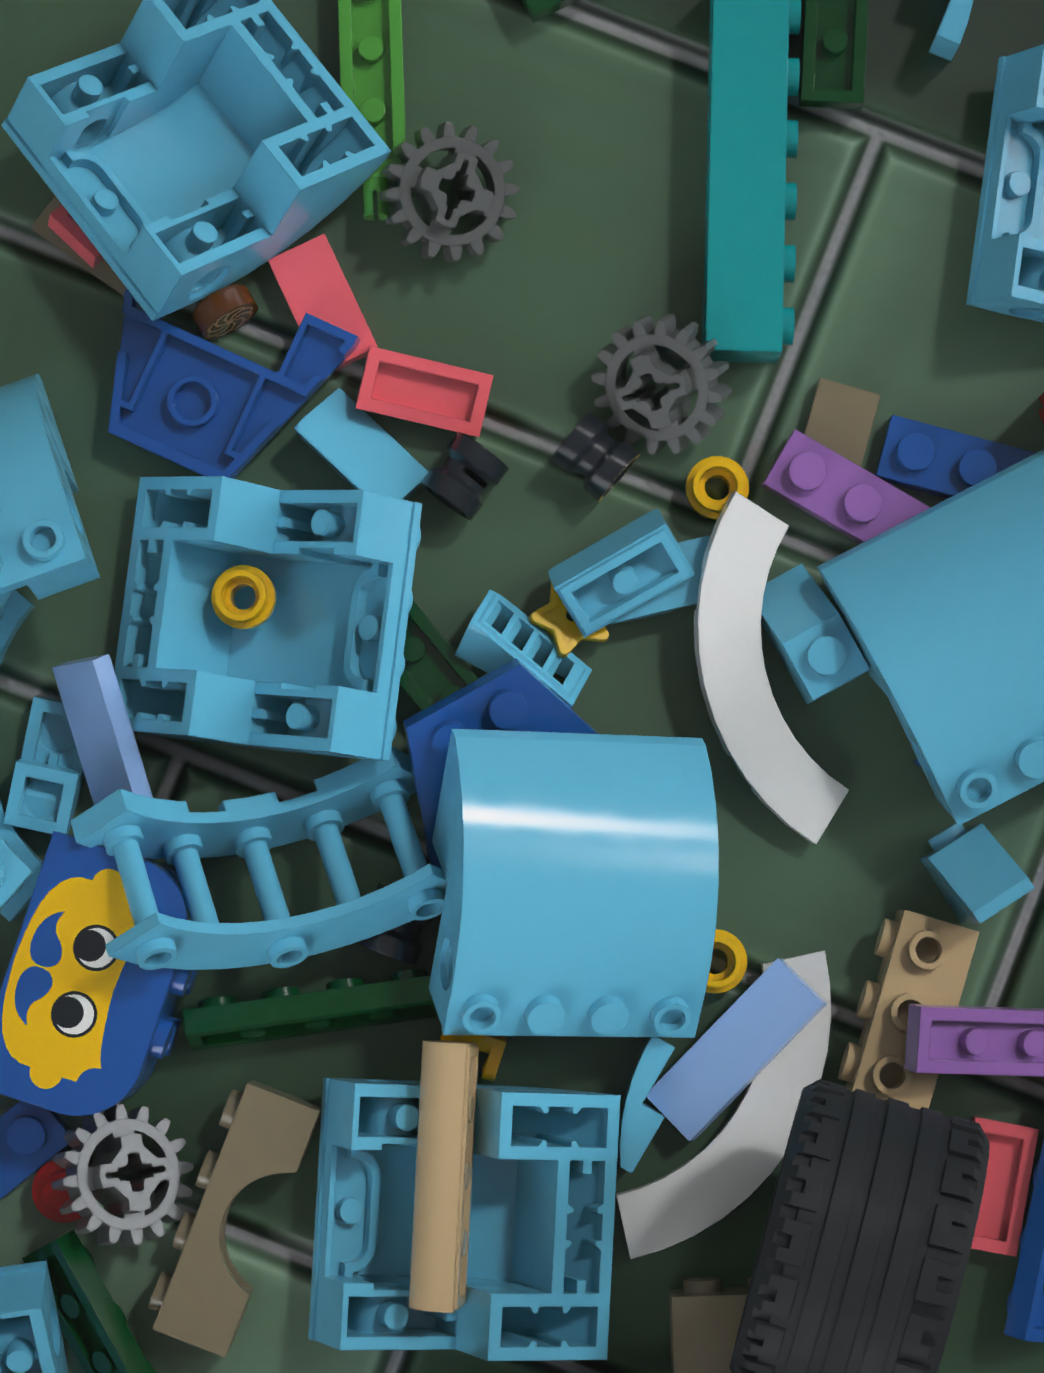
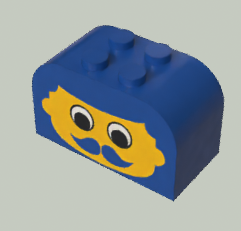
(72, 1019)

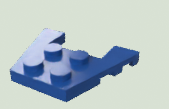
(209, 403)
(501, 700)

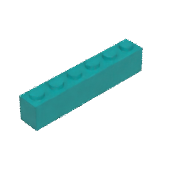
(747, 179)

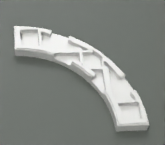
(735, 673)
(744, 1148)

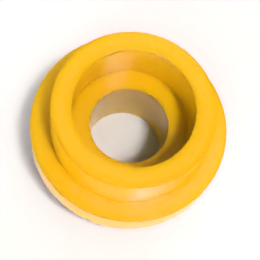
(710, 468)
(224, 594)
(735, 965)

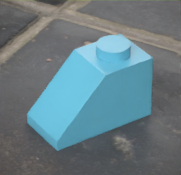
(809, 635)
(974, 872)

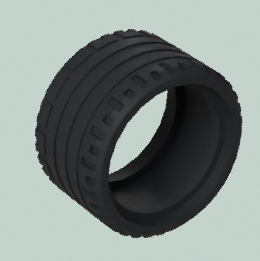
(863, 1238)

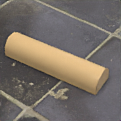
(443, 1176)

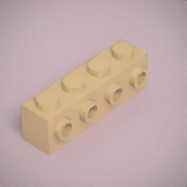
(920, 965)

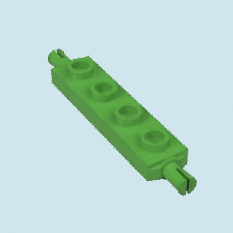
(375, 80)

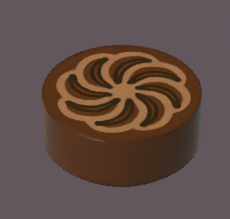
(224, 311)

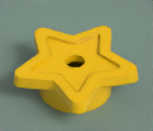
(565, 632)

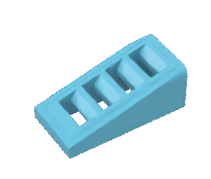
(505, 633)

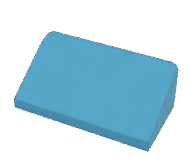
(359, 448)
(620, 572)

